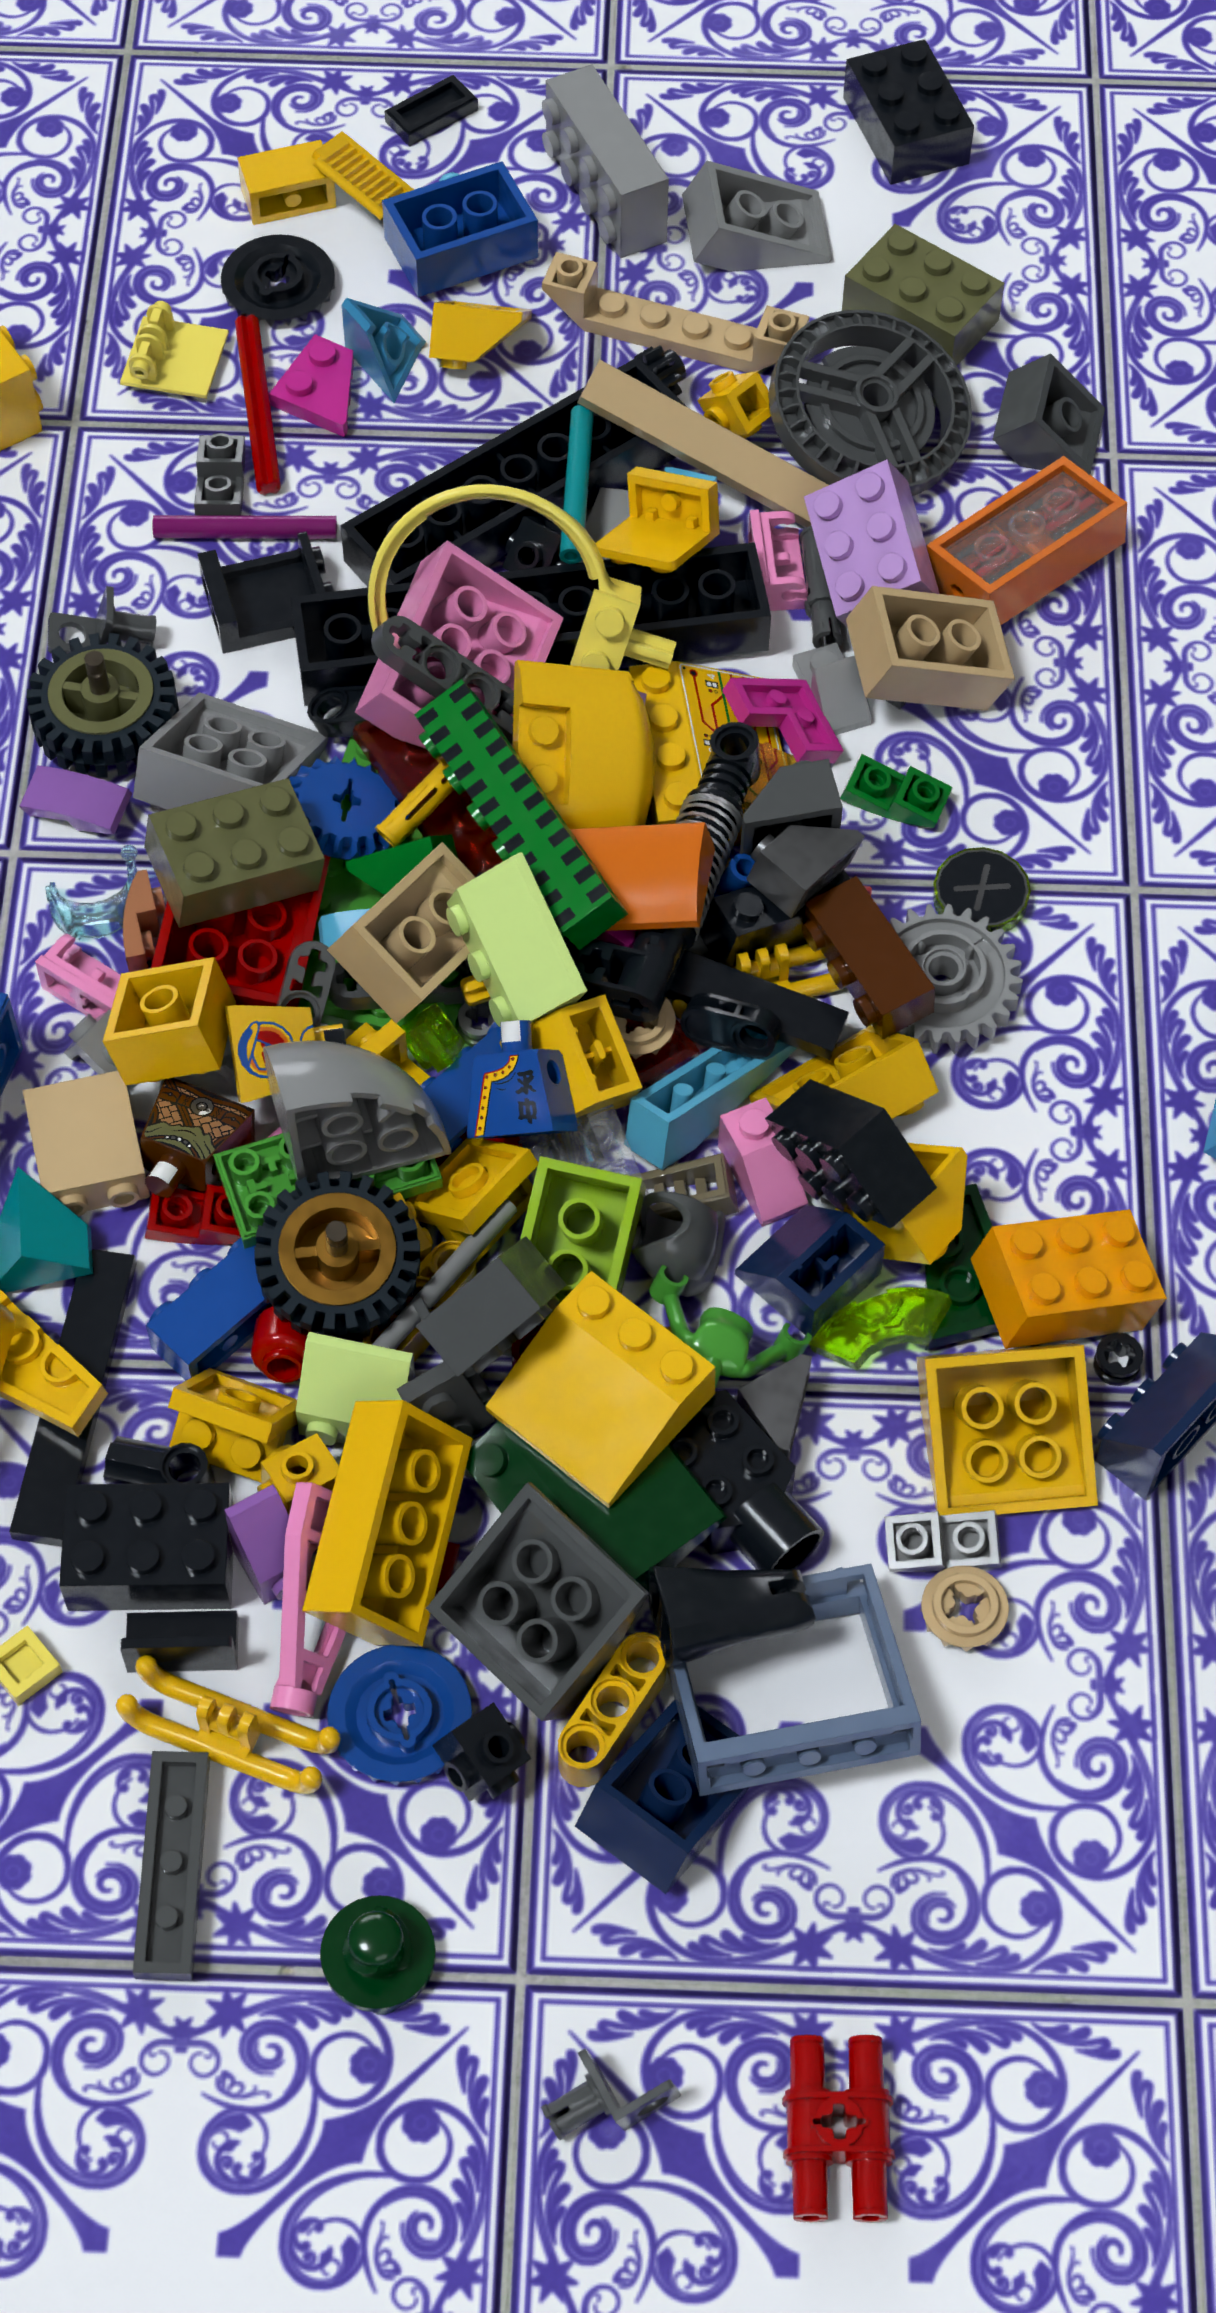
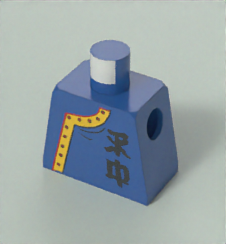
(519, 1089)

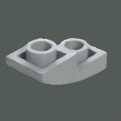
(942, 1541)

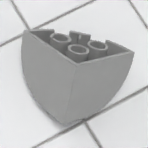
(349, 1110)

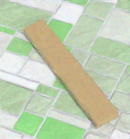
(698, 441)

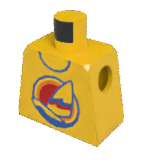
(261, 1026)

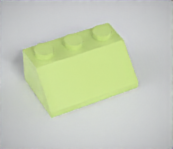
(514, 943)

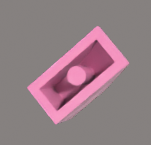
(760, 1169)

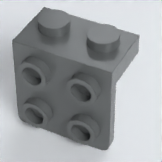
(445, 1396)

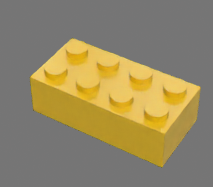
(388, 1523)

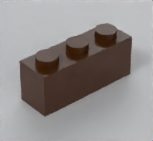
(868, 958)

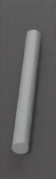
(446, 1276)

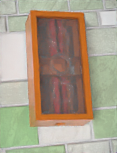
(1030, 539)

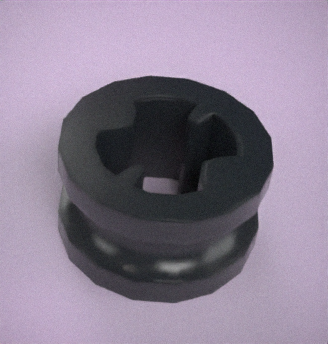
(1113, 1372)

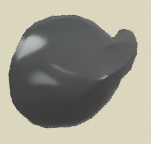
(683, 1246)

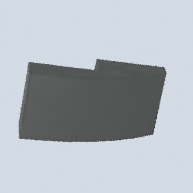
(220, 474)

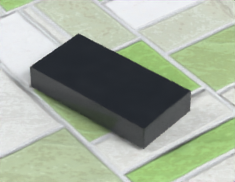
(431, 110)

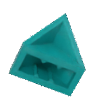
(40, 1238)

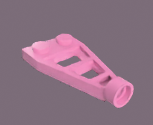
(303, 1671)

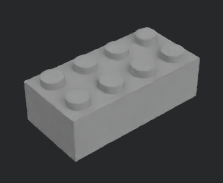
(605, 161)

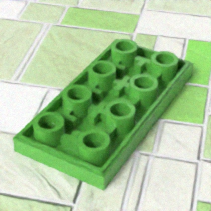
(263, 1169)

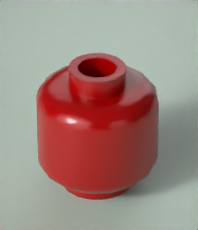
(277, 1347)

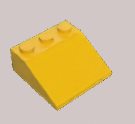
(602, 1389)
(1008, 1429)

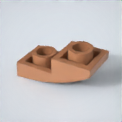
(141, 921)

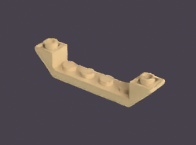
(574, 288)

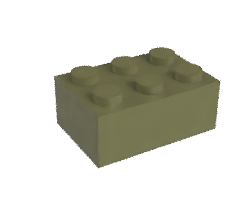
(927, 289)
(233, 852)

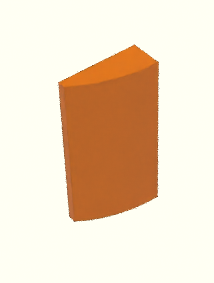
(653, 871)

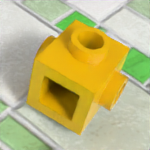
(737, 402)
(299, 1462)

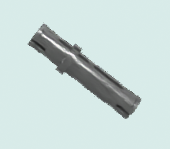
(819, 602)

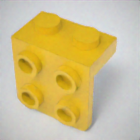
(667, 520)

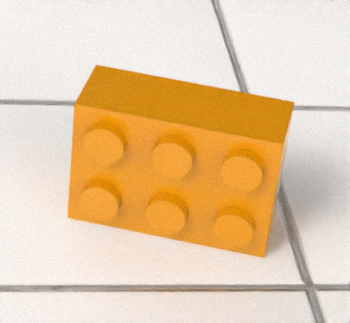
(1067, 1278)

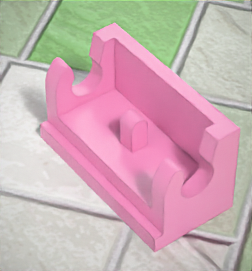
(779, 558)
(77, 977)

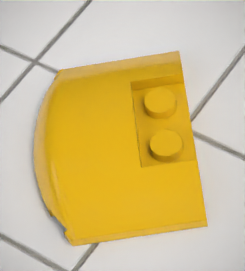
(585, 742)

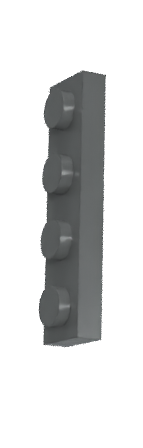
(171, 1866)

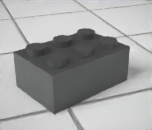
(493, 1309)

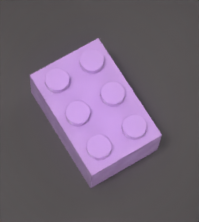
(869, 536)

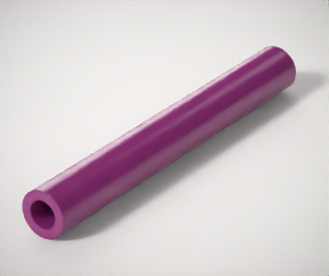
(243, 526)

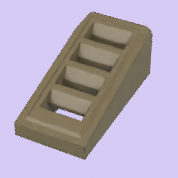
(698, 1173)

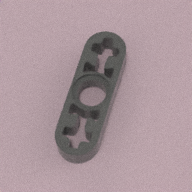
(319, 978)

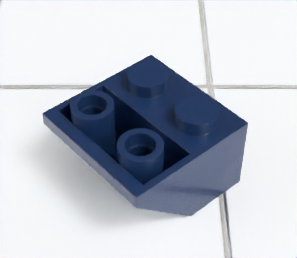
(814, 1266)

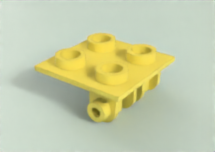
(173, 354)

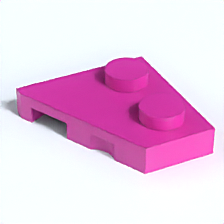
(318, 385)

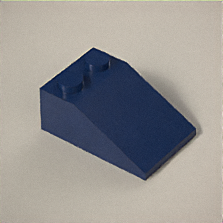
(651, 1806)

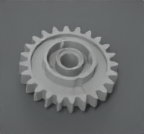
(981, 974)

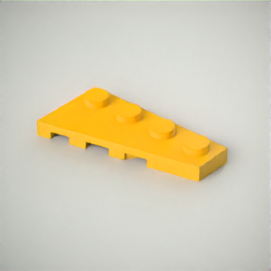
(46, 1377)

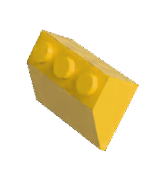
(865, 1066)

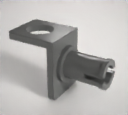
(106, 622)
(597, 2097)

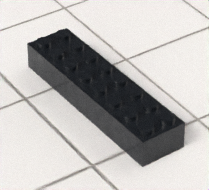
(524, 458)

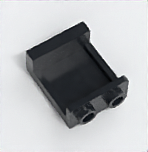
(253, 596)

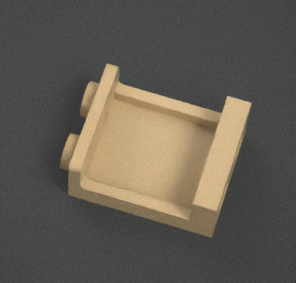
(87, 1142)

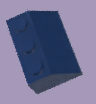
(1164, 1419)

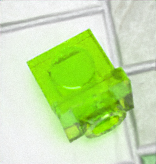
(433, 1038)

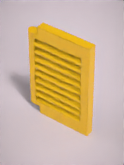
(358, 173)

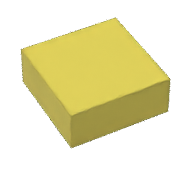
(26, 1665)

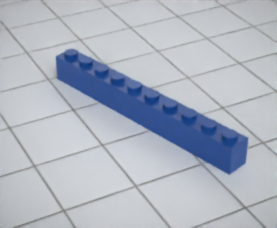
(224, 1302)

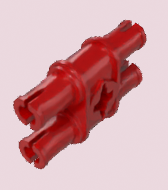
(813, 2145)

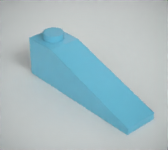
(687, 1104)

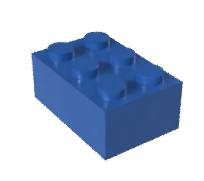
(460, 228)

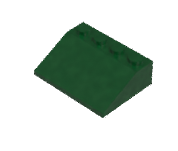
(646, 1527)

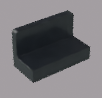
(183, 1640)

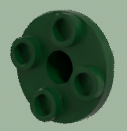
(378, 1954)

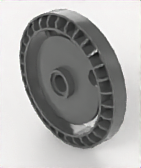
(869, 399)

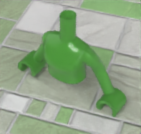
(722, 1334)

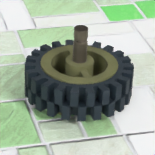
(100, 703)

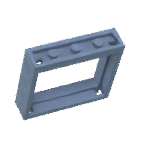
(820, 1744)

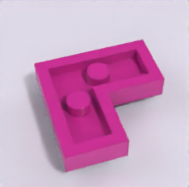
(787, 706)

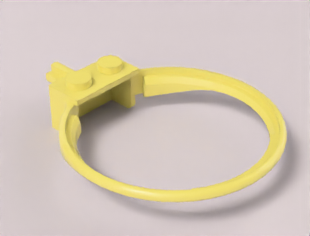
(612, 611)

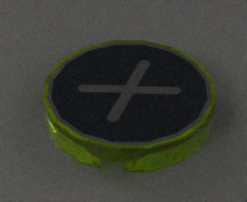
(985, 883)

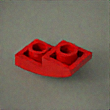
(192, 1218)

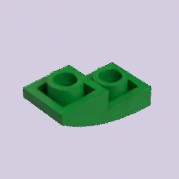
(899, 797)

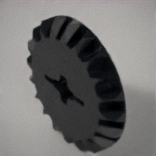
(266, 259)

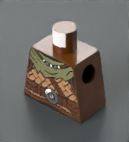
(186, 1132)

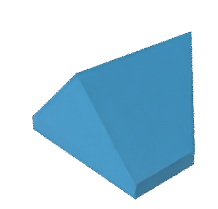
(381, 344)

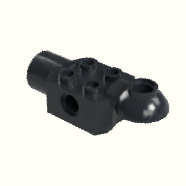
(750, 1484)

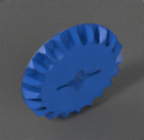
(320, 796)
(364, 1698)

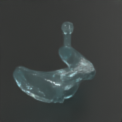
(94, 918)

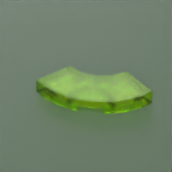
(881, 1321)

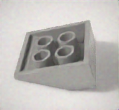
(219, 750)

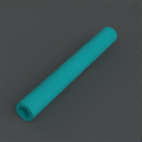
(577, 476)

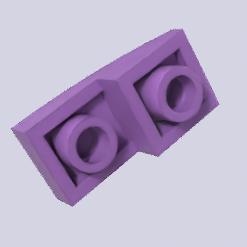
(80, 799)

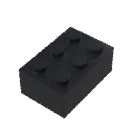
(908, 111)
(849, 1153)
(146, 1547)

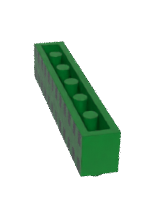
(518, 812)

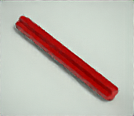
(257, 404)

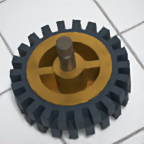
(337, 1255)

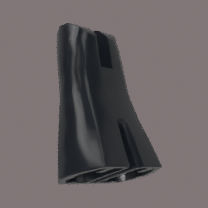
(719, 1609)

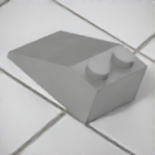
(753, 221)

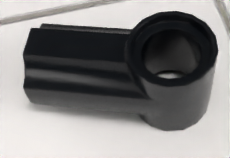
(145, 1462)

